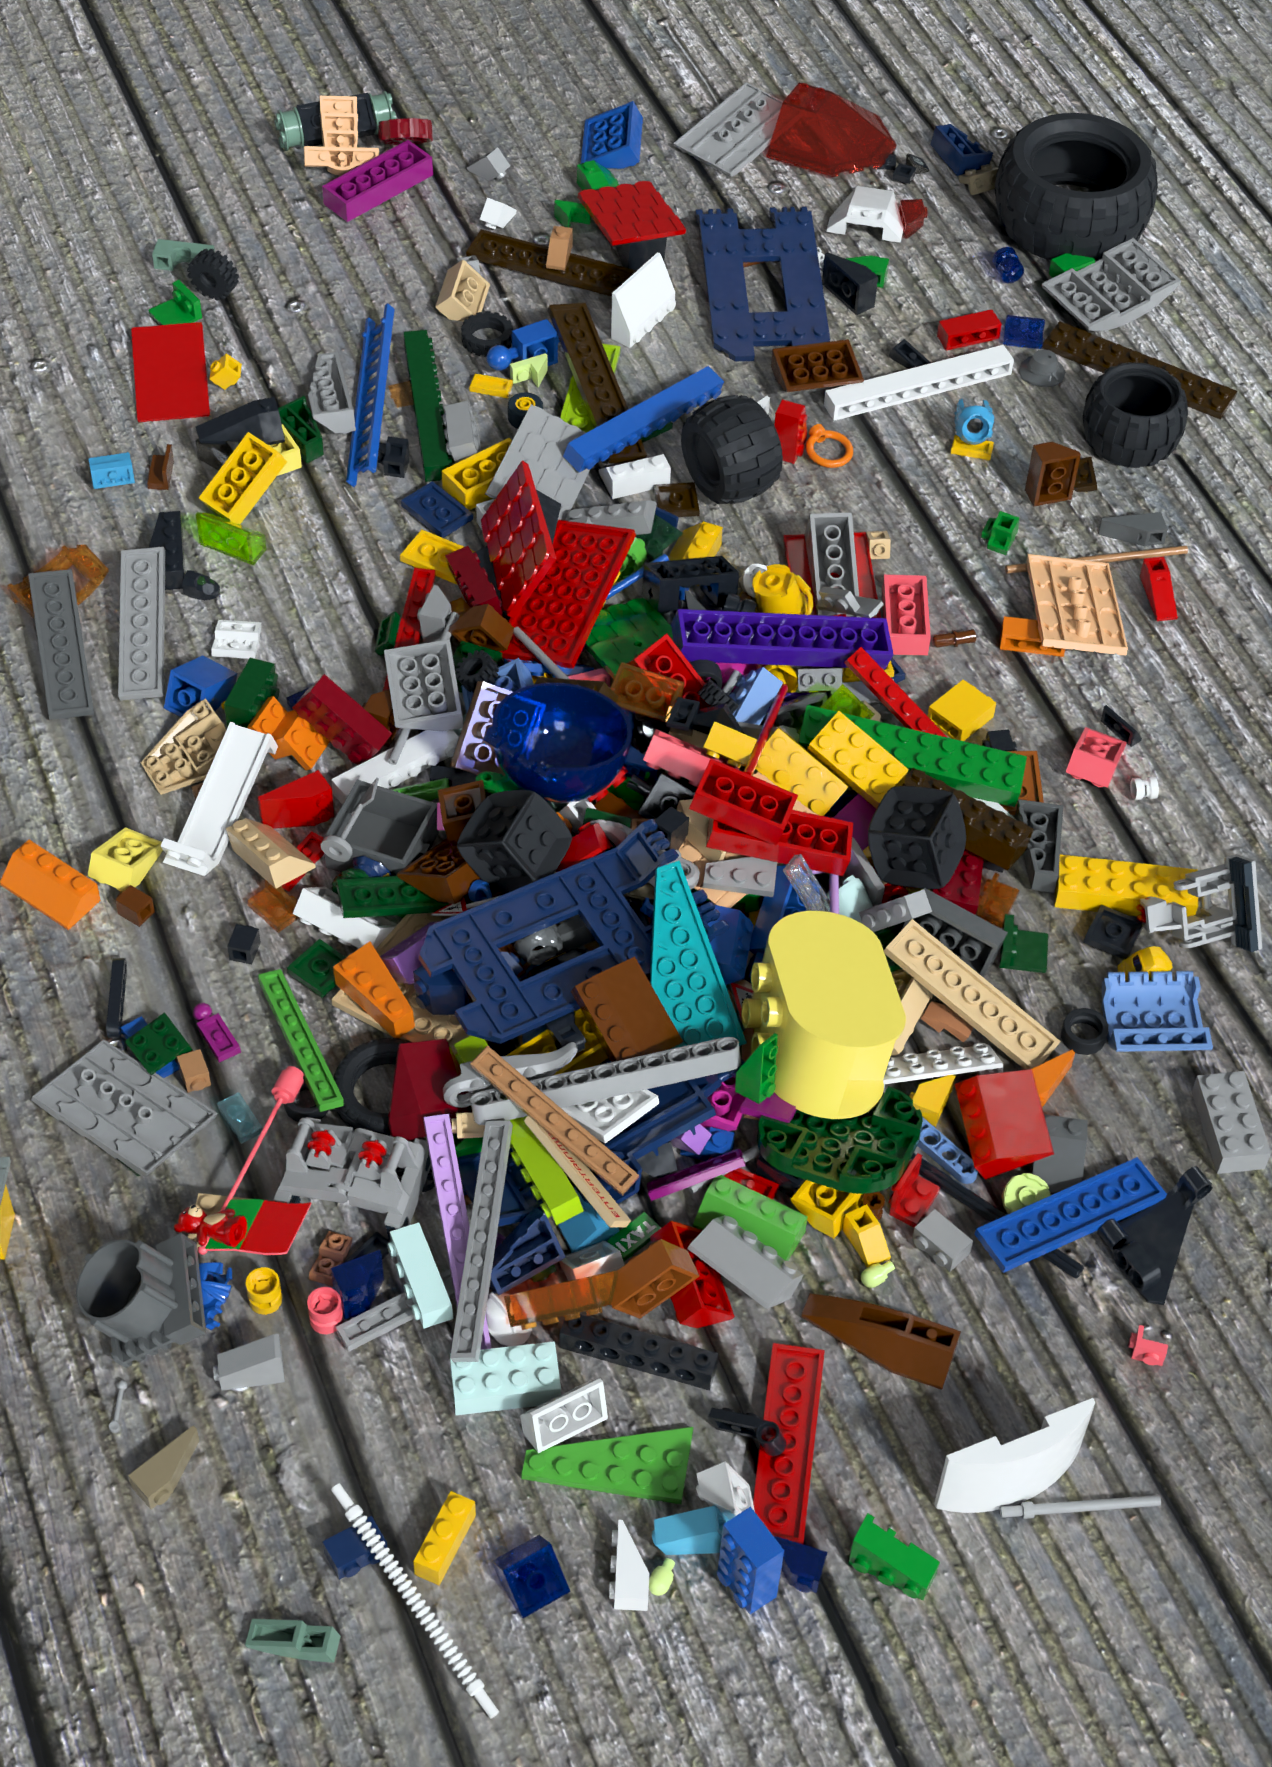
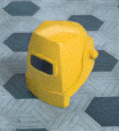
(1146, 960)

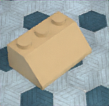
(462, 292)

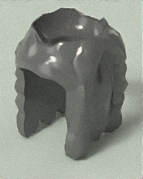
(547, 938)

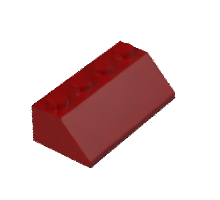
(667, 660)
(585, 845)
(705, 1298)

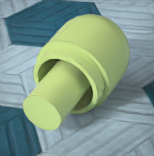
(876, 1274)
(661, 1578)

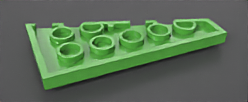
(632, 1465)

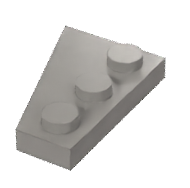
(742, 876)

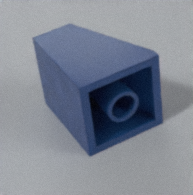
(197, 681)

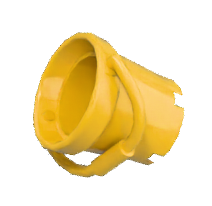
(780, 592)

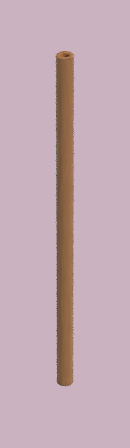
(1114, 557)

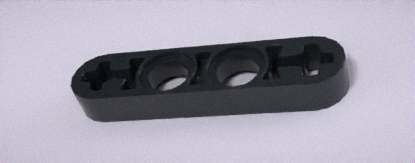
(116, 997)

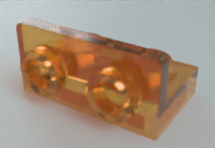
(996, 901)
(274, 906)

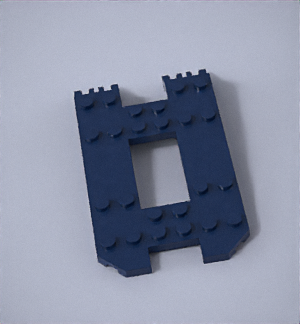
(795, 248)
(592, 890)

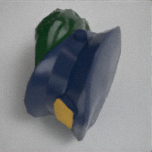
(362, 868)

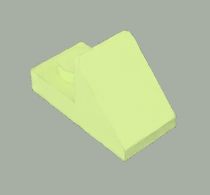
(531, 368)

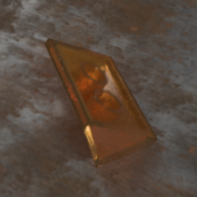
(646, 692)

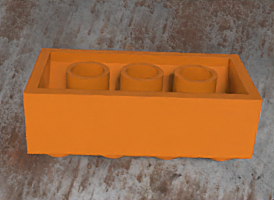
(49, 885)

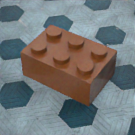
(652, 1278)

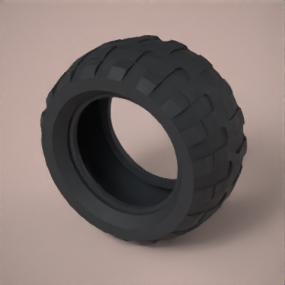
(1081, 153)

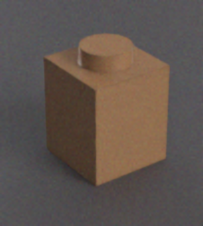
(193, 1071)

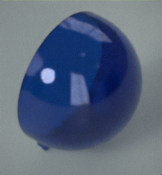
(560, 740)

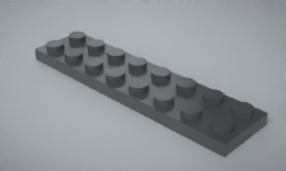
(60, 644)

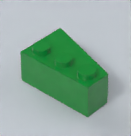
(891, 1560)

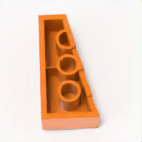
(374, 990)

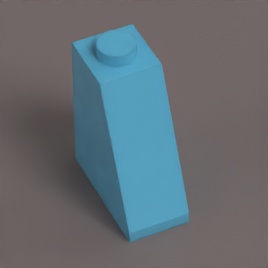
(690, 1532)

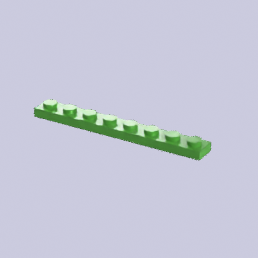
(300, 1040)

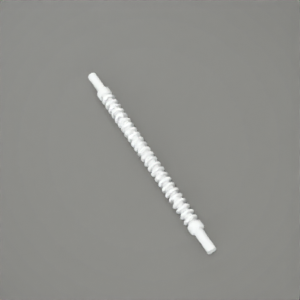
(474, 1685)

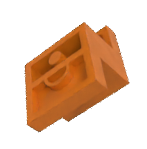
(290, 732)

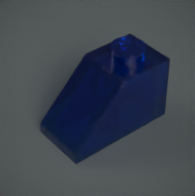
(802, 1565)

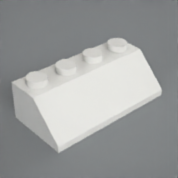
(322, 908)

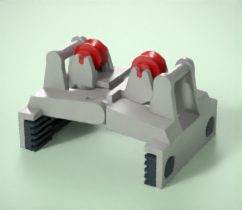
(372, 1158)

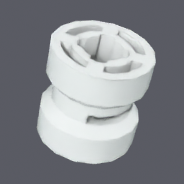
(1144, 788)

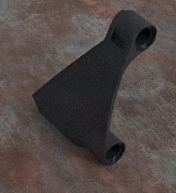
(562, 1029)
(1151, 1239)

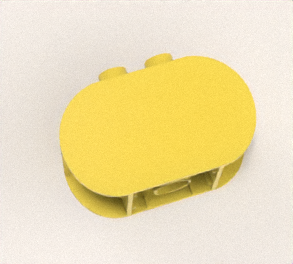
(833, 1012)

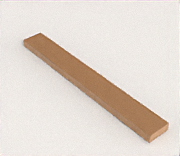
(554, 1120)

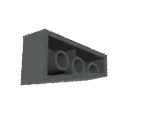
(1044, 845)

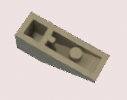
(161, 1473)

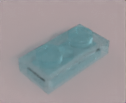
(240, 1117)

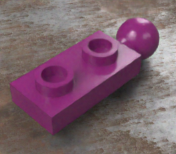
(215, 1033)

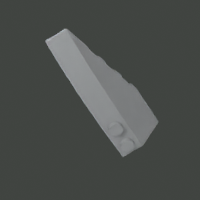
(330, 395)

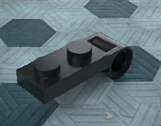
(750, 1426)

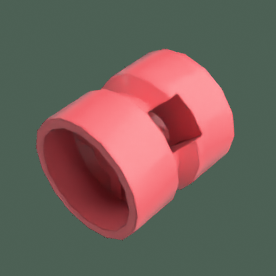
(325, 1310)

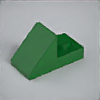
(569, 212)

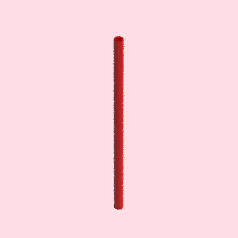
(766, 729)

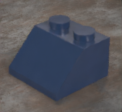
(440, 993)

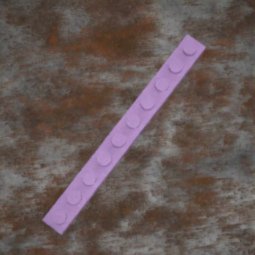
(450, 1201)

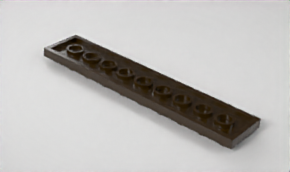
(532, 259)
(1102, 354)
(592, 370)

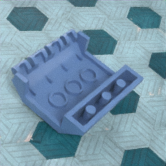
(1154, 1012)

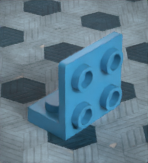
(111, 470)

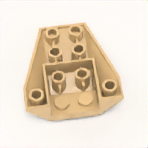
(186, 749)

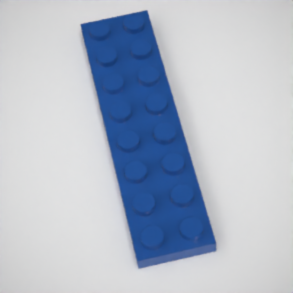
(1069, 1214)

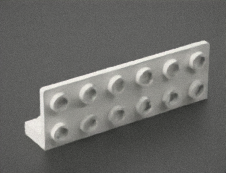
(942, 1063)

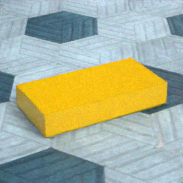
(491, 385)
(980, 451)

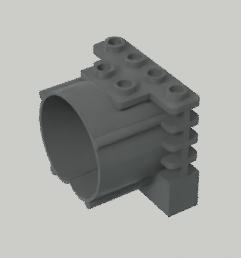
(143, 1295)

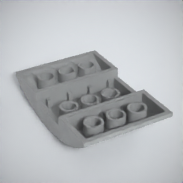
(1114, 288)

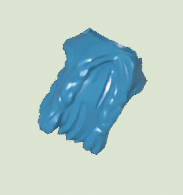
(964, 415)

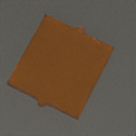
(401, 394)

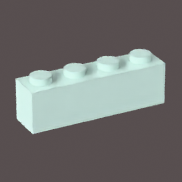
(421, 1275)

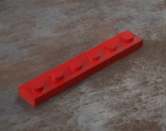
(890, 693)

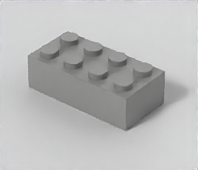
(1231, 1122)

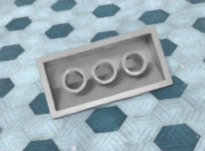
(626, 515)
(746, 1262)

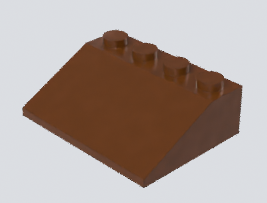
(815, 366)
(441, 873)
(626, 1012)

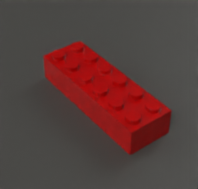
(819, 839)

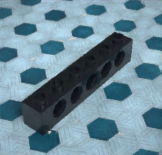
(639, 1351)

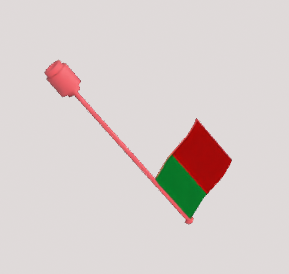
(269, 1223)

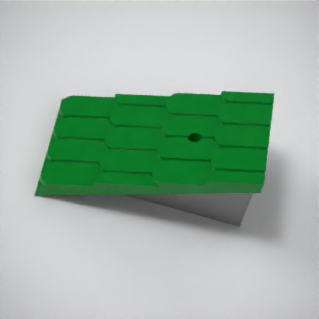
(624, 633)

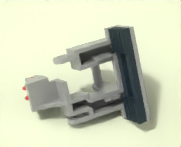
(1239, 922)

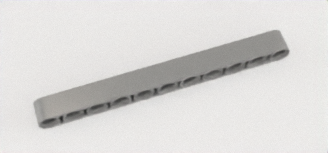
(617, 1078)

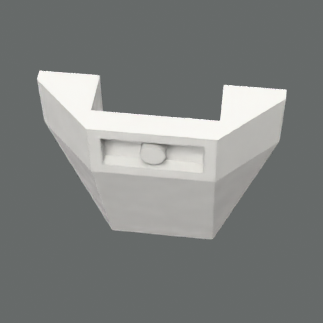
(869, 208)

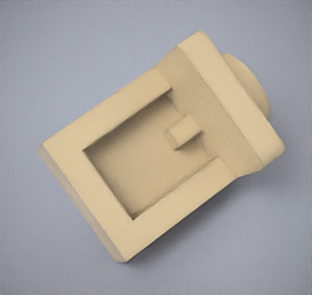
(466, 1127)

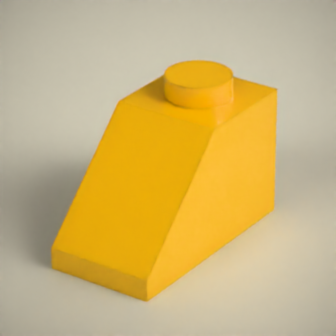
(932, 1097)

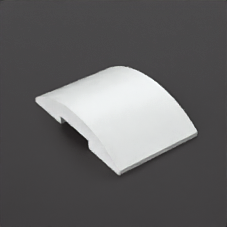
(1010, 1473)

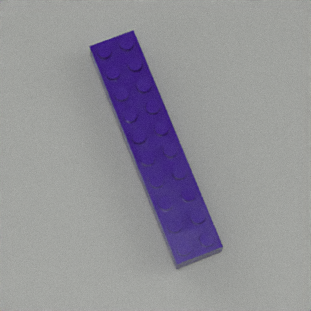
(779, 638)

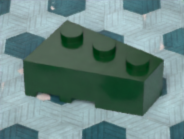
(302, 428)

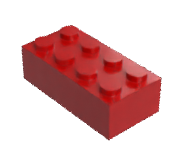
(743, 802)

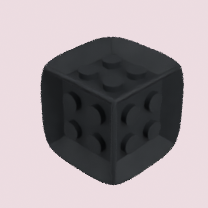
(917, 837)
(514, 840)

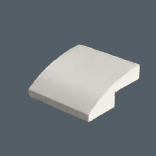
(236, 639)

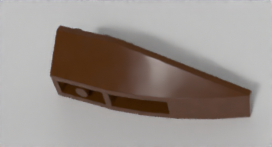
(887, 1336)

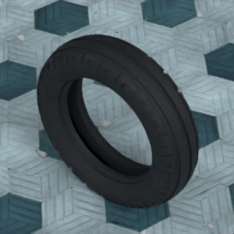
(349, 1071)

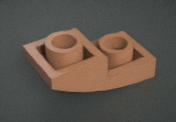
(942, 1016)
(331, 1254)

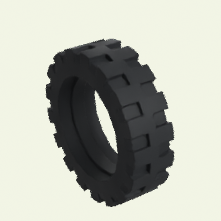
(481, 321)

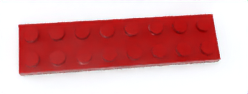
(793, 1405)

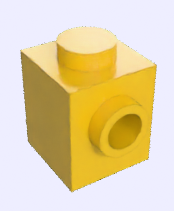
(225, 371)

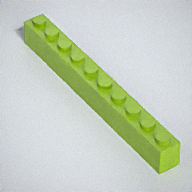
(539, 1167)

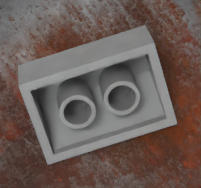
(461, 431)

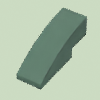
(293, 1639)

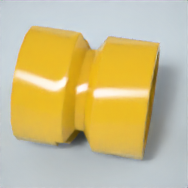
(263, 1290)

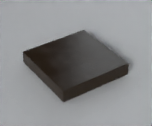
(677, 499)

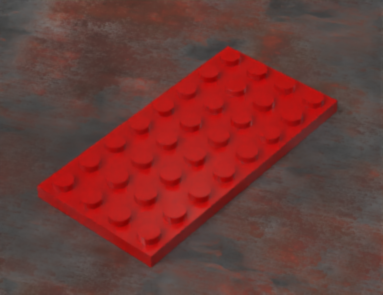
(572, 591)

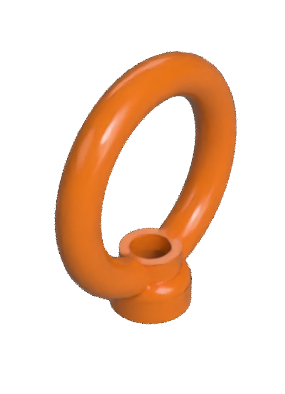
(819, 434)

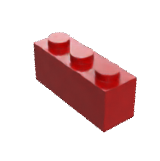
(969, 329)

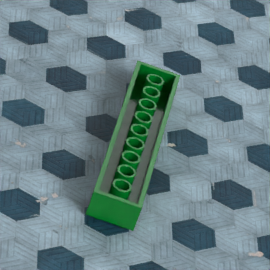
(962, 765)

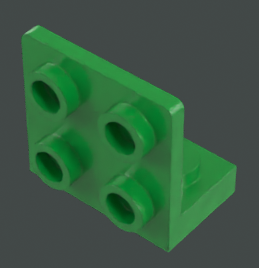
(181, 309)

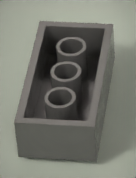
(962, 932)

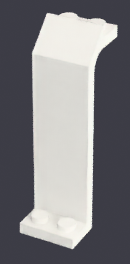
(219, 800)

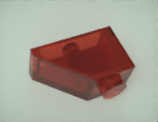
(912, 216)

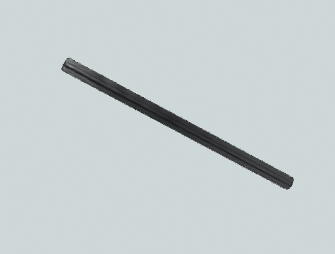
(989, 1212)

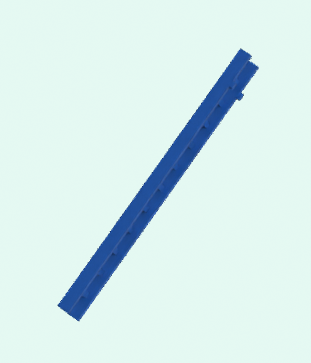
(378, 394)

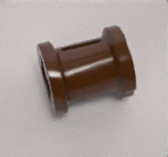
(875, 1202)

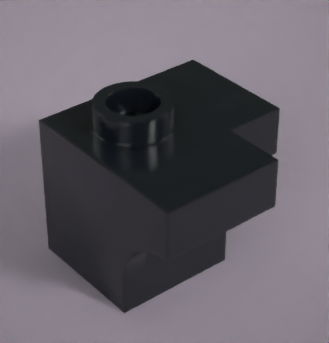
(394, 456)

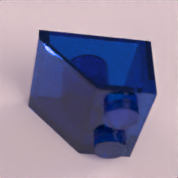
(358, 1283)
(531, 1576)

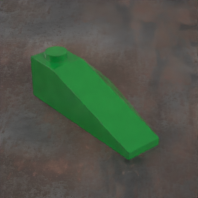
(594, 176)

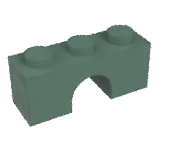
(170, 253)

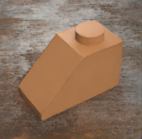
(559, 247)

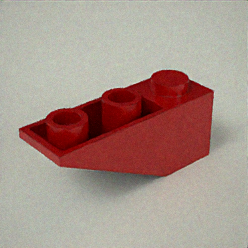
(1158, 588)

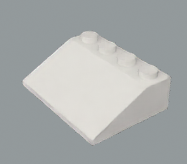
(641, 302)

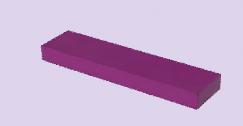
(695, 1174)

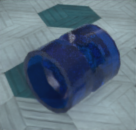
(1008, 265)

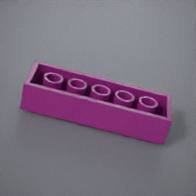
(377, 180)

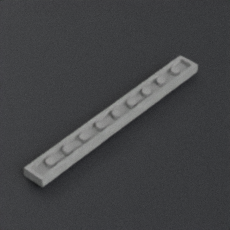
(481, 1242)

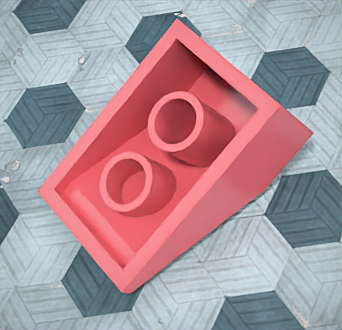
(1095, 757)

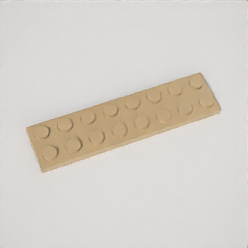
(971, 996)

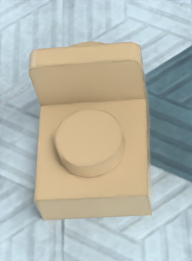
(879, 544)

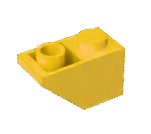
(866, 1236)

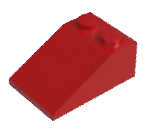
(298, 803)

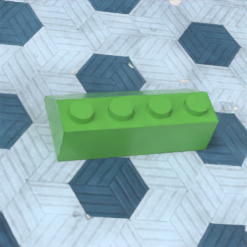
(767, 1219)

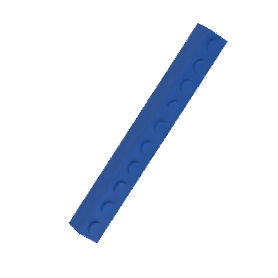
(643, 419)

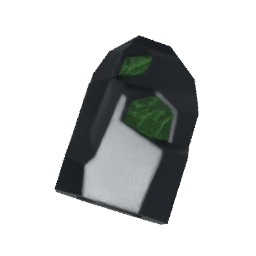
(199, 586)

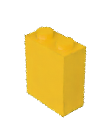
(962, 711)

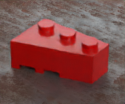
(791, 429)

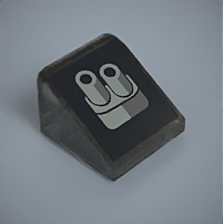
(917, 162)

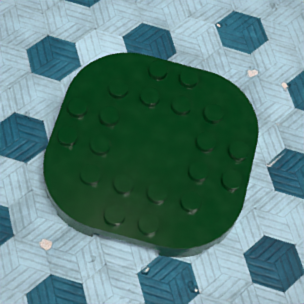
(847, 1153)

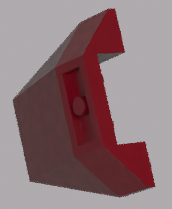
(418, 1087)

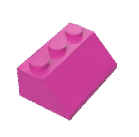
(727, 1107)

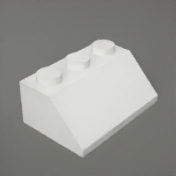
(636, 476)
(565, 1415)

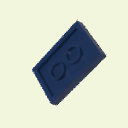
(437, 509)

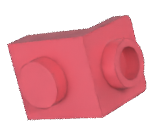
(1146, 1350)

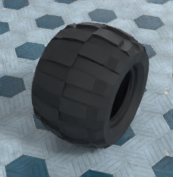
(1135, 415)
(731, 449)

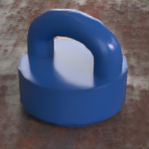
(479, 891)

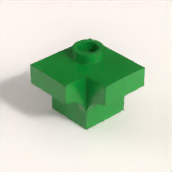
(1001, 532)

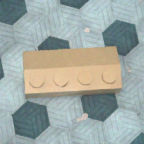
(267, 852)
(914, 1000)

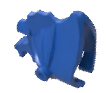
(214, 1290)

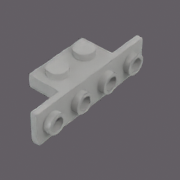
(844, 602)

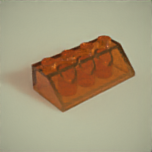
(560, 1300)

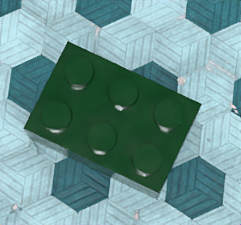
(251, 691)

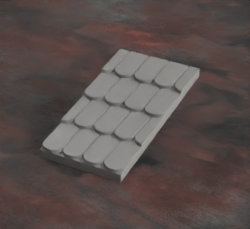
(733, 130)
(542, 444)
(124, 1108)

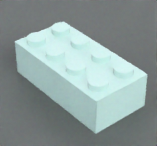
(506, 1379)

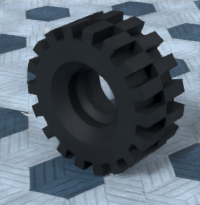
(213, 274)

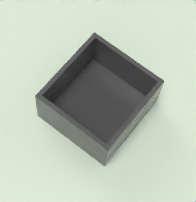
(388, 829)

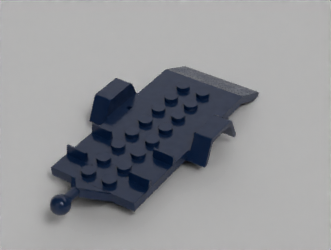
(679, 1110)

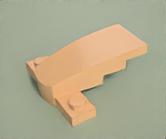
(339, 137)

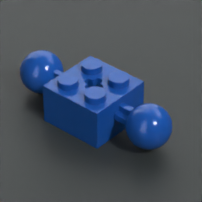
(526, 343)

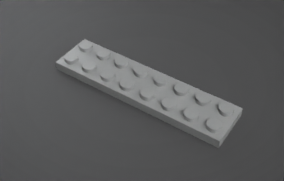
(142, 624)

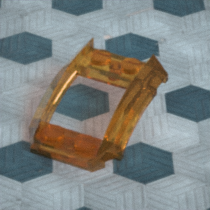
(85, 562)

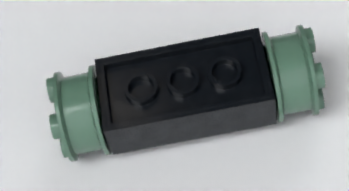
(303, 125)

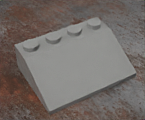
(424, 687)

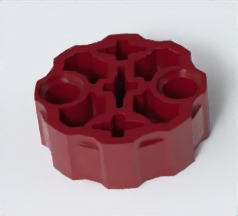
(400, 130)

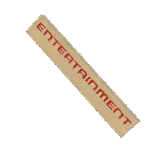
(581, 1177)

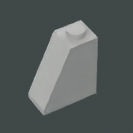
(251, 1364)

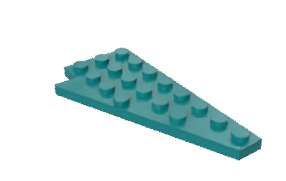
(684, 965)

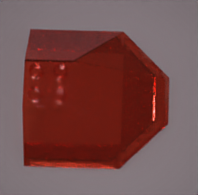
(828, 133)

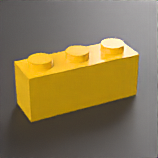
(444, 1538)

